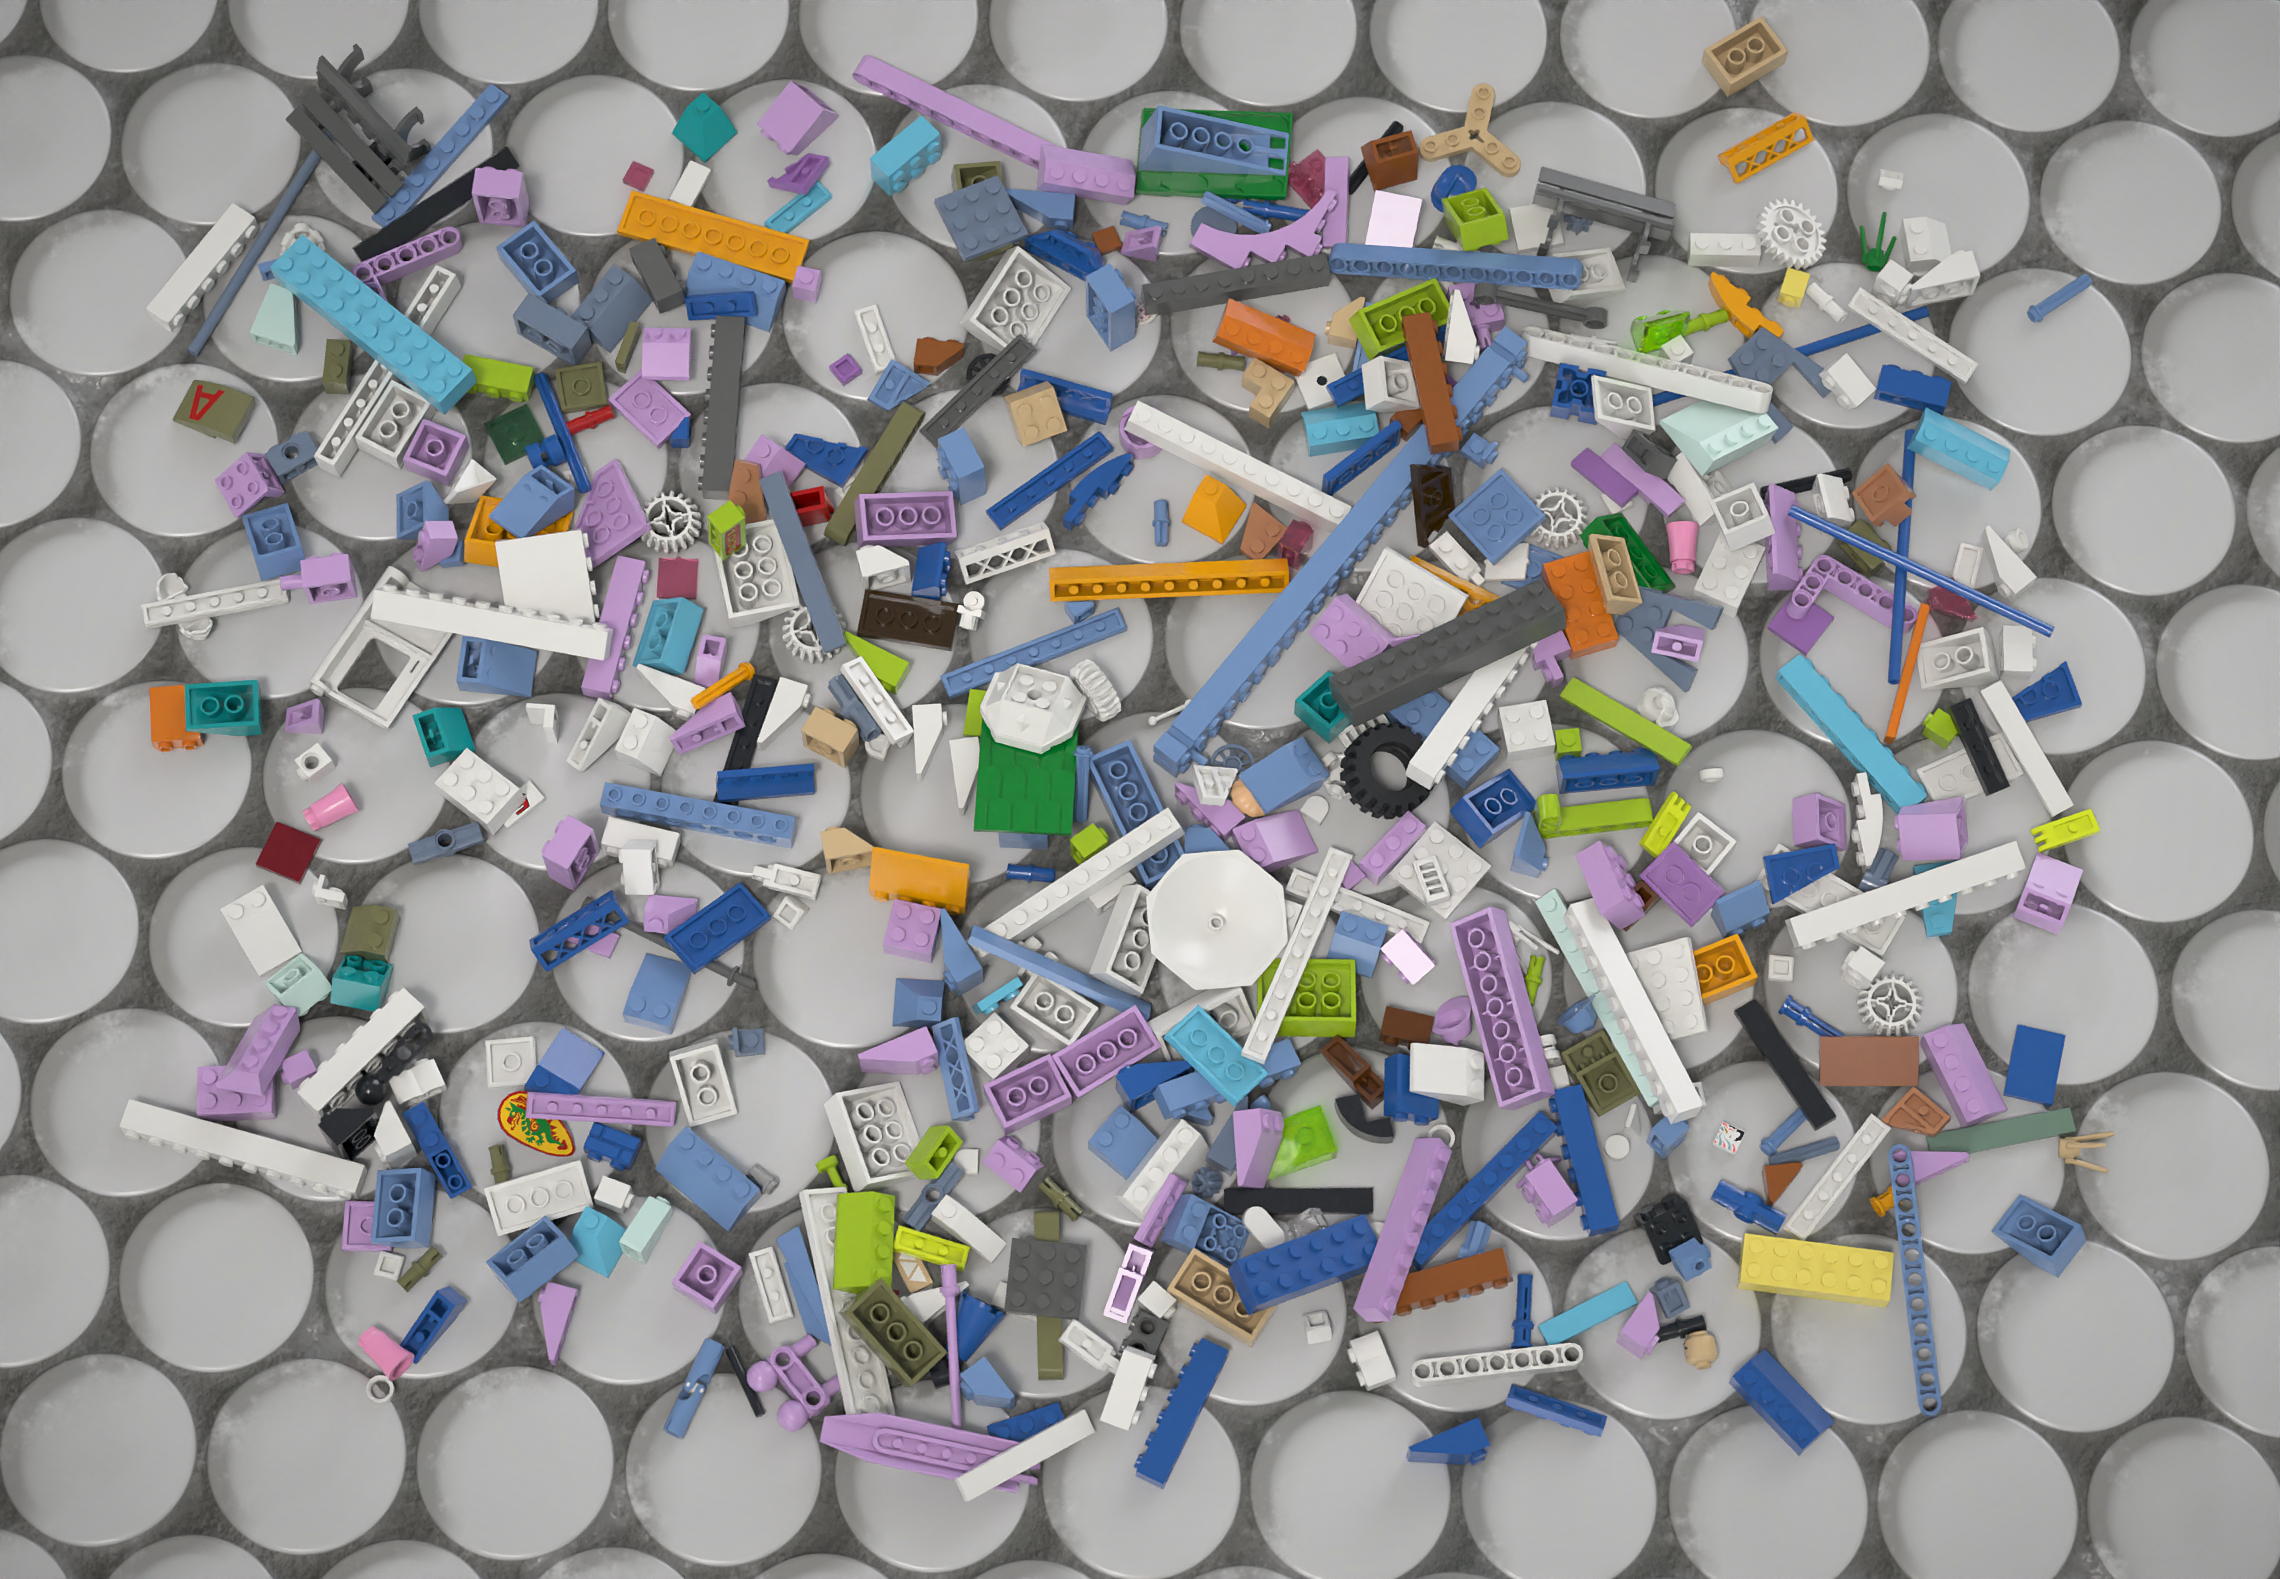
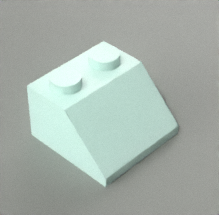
(299, 985)

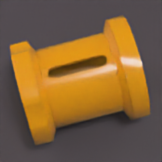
(1883, 1202)

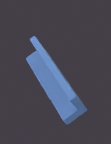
(955, 1070)

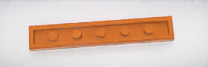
(1906, 674)

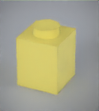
(1793, 288)

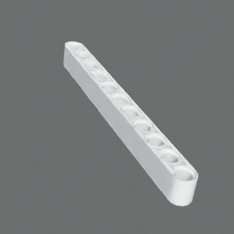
(1648, 370)

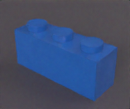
(1912, 389)

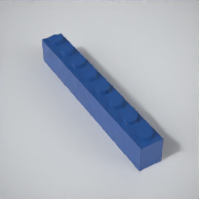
(1483, 1188)

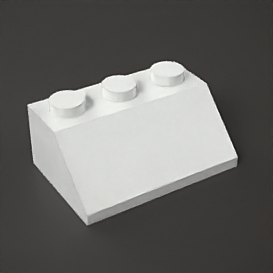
(1698, 489)

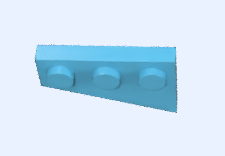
(1939, 916)

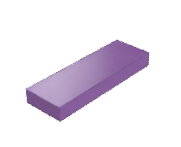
(1604, 477)

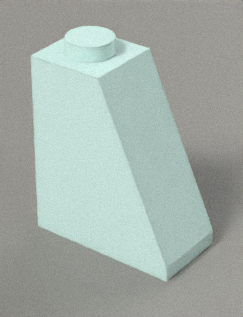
(277, 321)
(646, 1229)

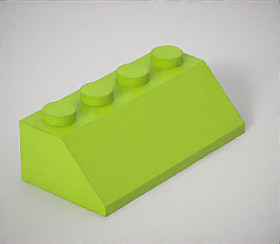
(863, 1240)

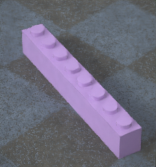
(1402, 1230)

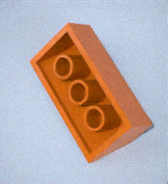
(1264, 338)

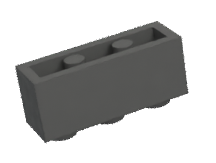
(658, 275)

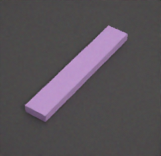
(600, 1109)

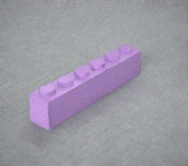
(619, 614)

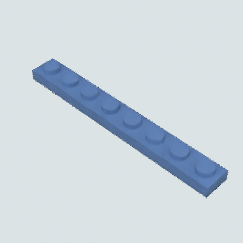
(443, 154)

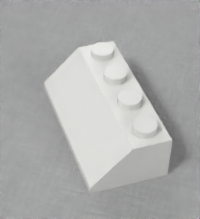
(1223, 1005)
(1176, 1152)

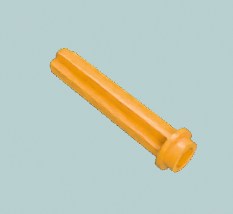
(744, 672)

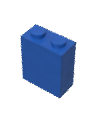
(1399, 1101)

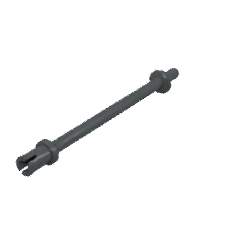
(731, 975)

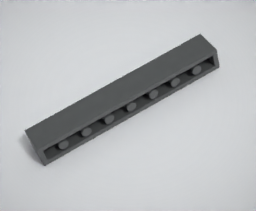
(1236, 284)
(723, 406)

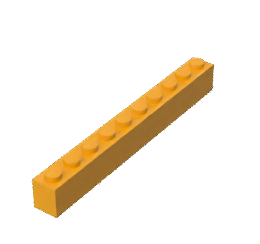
(1168, 579)

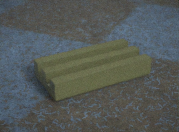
(627, 347)

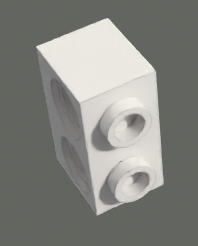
(1892, 284)
(1861, 969)

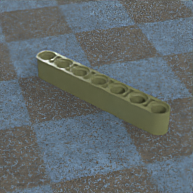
(875, 470)
(1048, 1329)

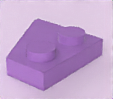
(801, 175)

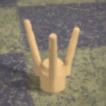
(2070, 1147)

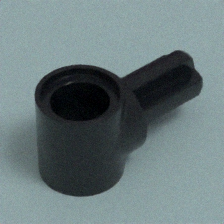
(940, 1371)

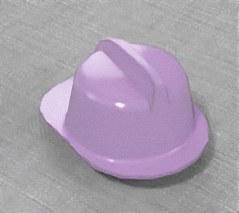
(1453, 1020)

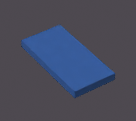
(1361, 459)
(717, 928)

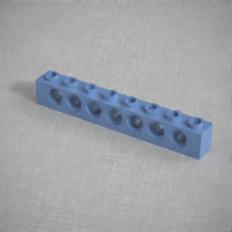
(698, 815)

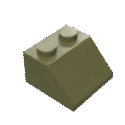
(371, 932)

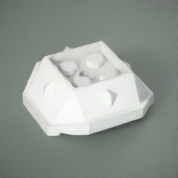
(1032, 708)

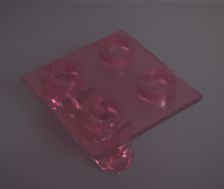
(1308, 178)

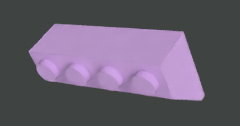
(1086, 175)
(1782, 547)
(261, 1051)
(1105, 1051)
(1962, 1074)

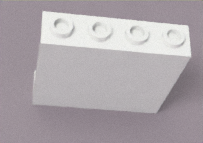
(548, 575)

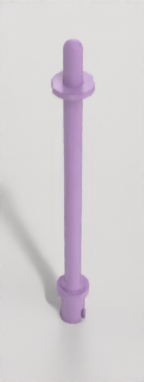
(949, 1291)

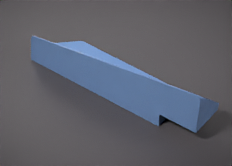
(804, 1284)

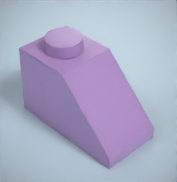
(1679, 642)
(667, 912)

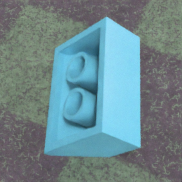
(1338, 428)
(669, 635)

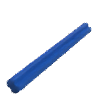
(562, 433)

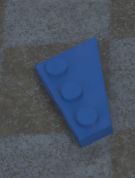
(827, 459)
(2049, 695)
(1797, 869)

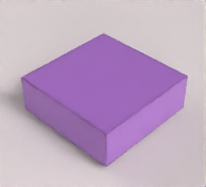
(845, 369)

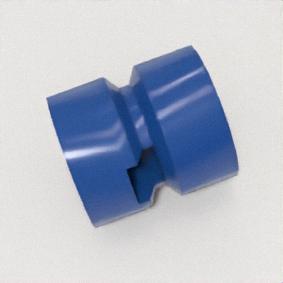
(553, 451)

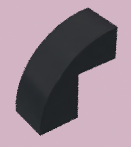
(1351, 1115)

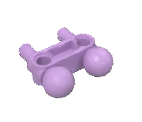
(797, 1382)

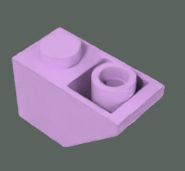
(434, 543)
(710, 660)

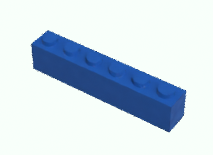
(1584, 1160)
(1182, 1412)

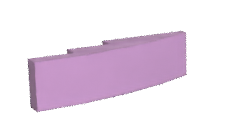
(1650, 487)

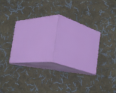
(1143, 243)
(305, 718)

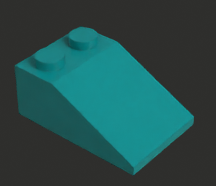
(224, 708)

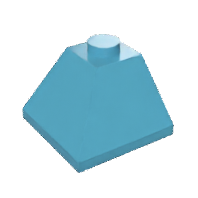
(597, 1241)

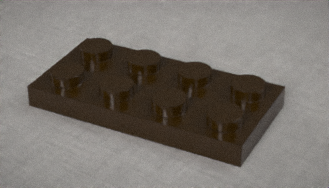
(908, 620)

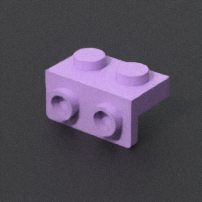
(1013, 1162)

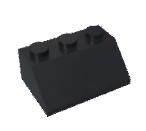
(349, 1130)

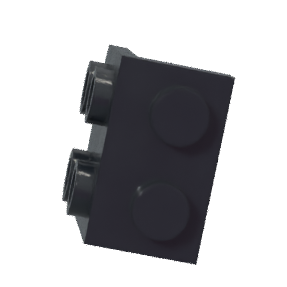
(1668, 1226)

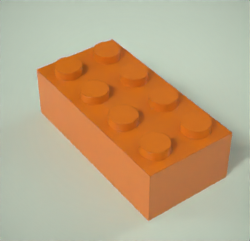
(1576, 588)

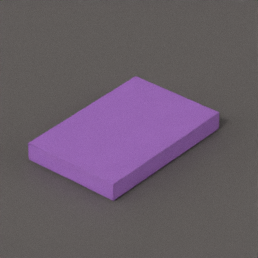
(1682, 884)

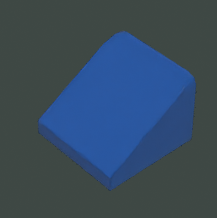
(682, 435)

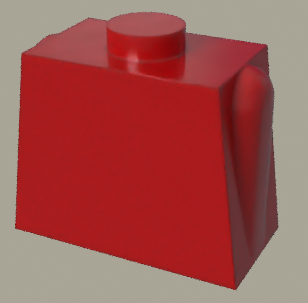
(813, 506)

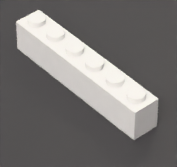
(202, 268)

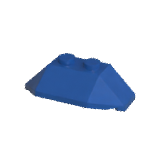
(1065, 252)

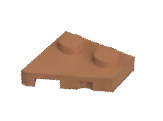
(1261, 534)

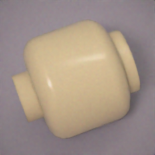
(1700, 1350)

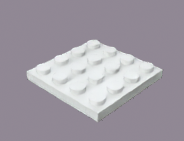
(1408, 597)
(1672, 987)

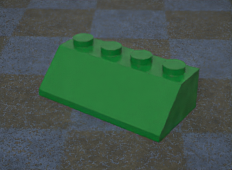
(1645, 566)

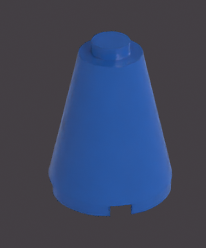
(974, 1324)

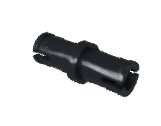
(1681, 1328)

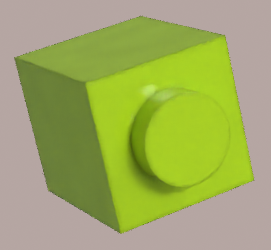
(1939, 728)
(1567, 743)

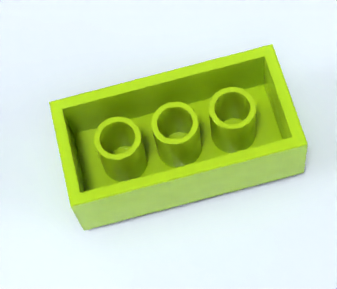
(1380, 324)

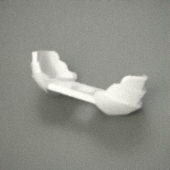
(172, 587)

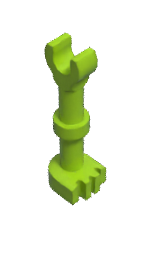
(829, 1165)

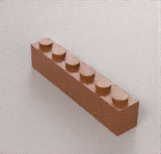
(1430, 383)
(1454, 1280)

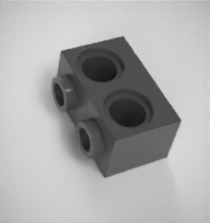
(1649, 454)
(1149, 1343)

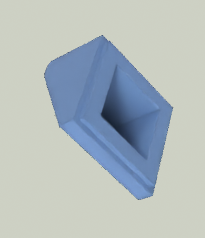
(1079, 610)

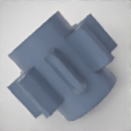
(1577, 226)
(1206, 1182)

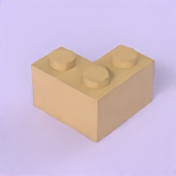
(1271, 391)

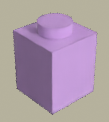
(807, 284)
(297, 1069)

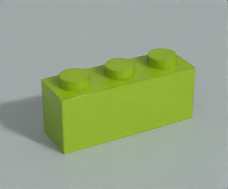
(501, 378)

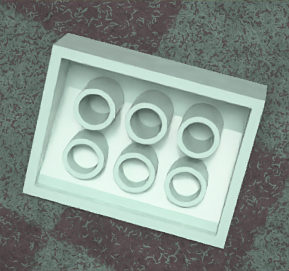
(1717, 433)

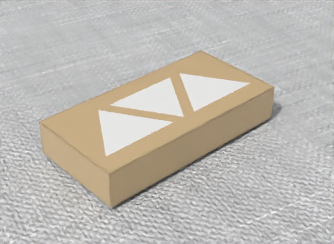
(912, 1272)

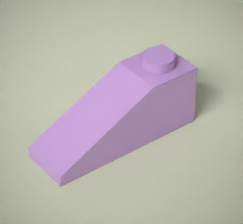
(708, 724)
(1929, 1164)
(557, 1310)

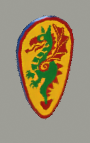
(538, 1134)

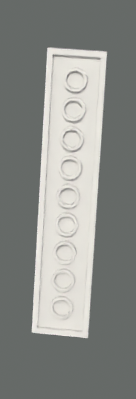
(859, 1370)

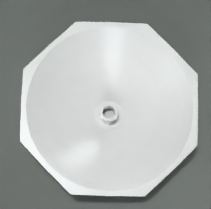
(1217, 919)

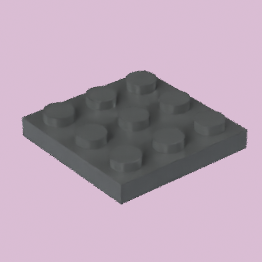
(1045, 1279)

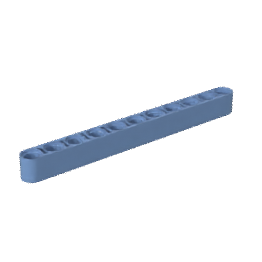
(1455, 266)
(1908, 1269)

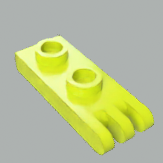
(1665, 825)
(2066, 830)

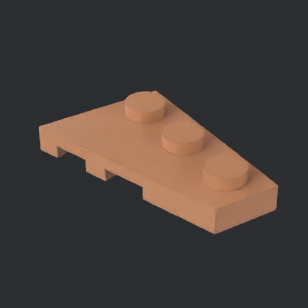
(747, 491)

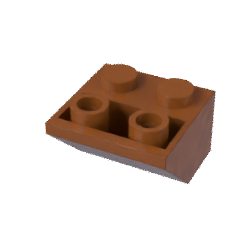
(1391, 160)

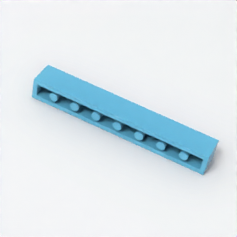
(1849, 734)

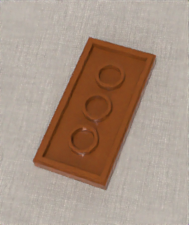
(1868, 1060)

